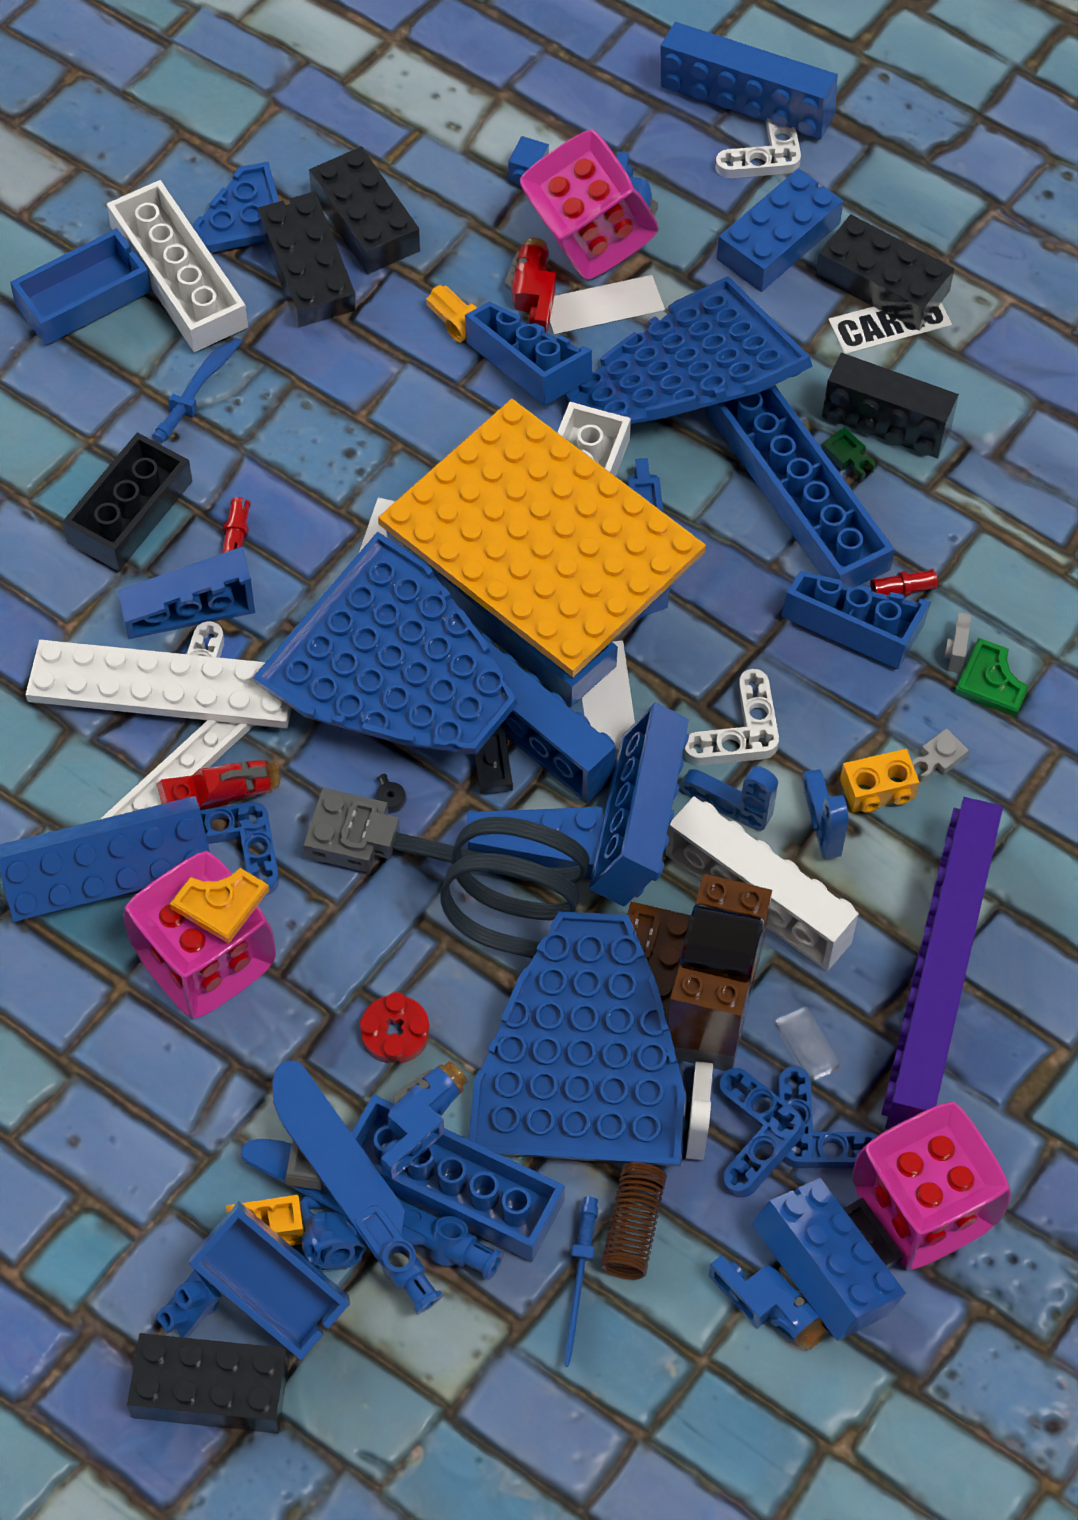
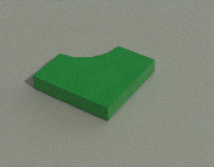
(990, 681)

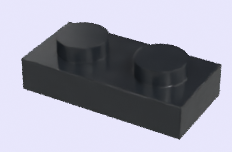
(494, 765)
(874, 1232)

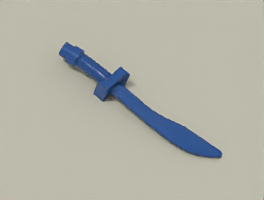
(186, 403)
(582, 1252)

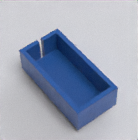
(779, 230)
(80, 286)
(828, 1259)
(269, 1280)

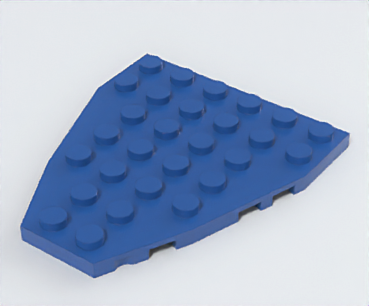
(698, 355)
(391, 658)
(583, 1054)

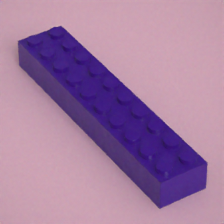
(942, 961)

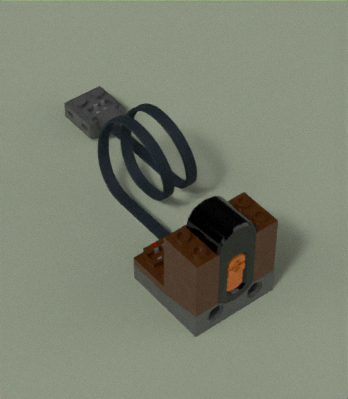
(698, 960)

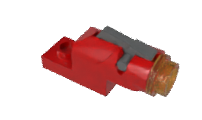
(531, 283)
(222, 784)

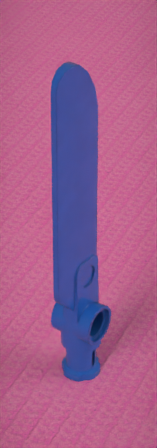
(349, 1178)
(445, 1237)

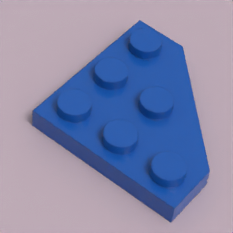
(234, 210)

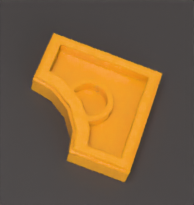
(222, 904)

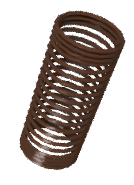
(620, 1257)

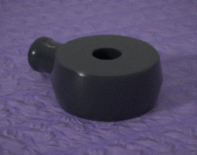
(391, 789)

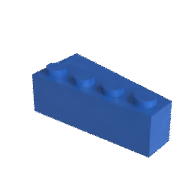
(527, 354)
(189, 596)
(856, 616)
(581, 824)

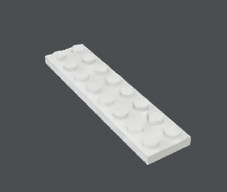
(153, 684)

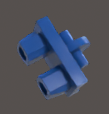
(189, 1305)

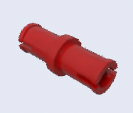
(236, 526)
(905, 583)

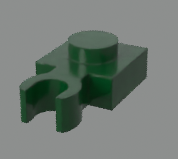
(846, 451)

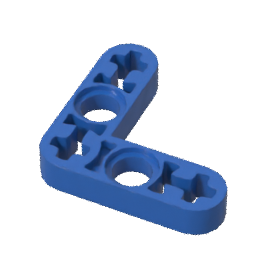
(750, 806)
(827, 814)
(248, 833)
(771, 1132)
(814, 1141)

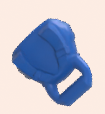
(329, 1237)

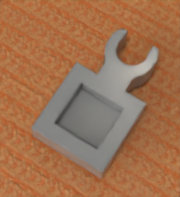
(956, 648)
(940, 753)

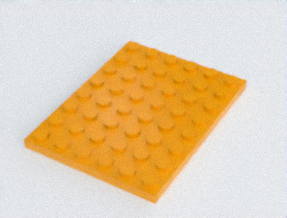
(542, 536)

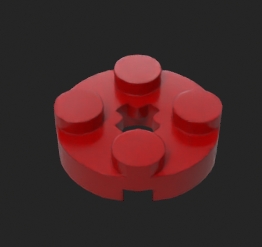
(394, 1047)

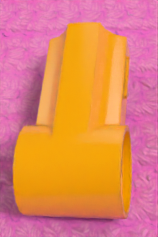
(450, 311)

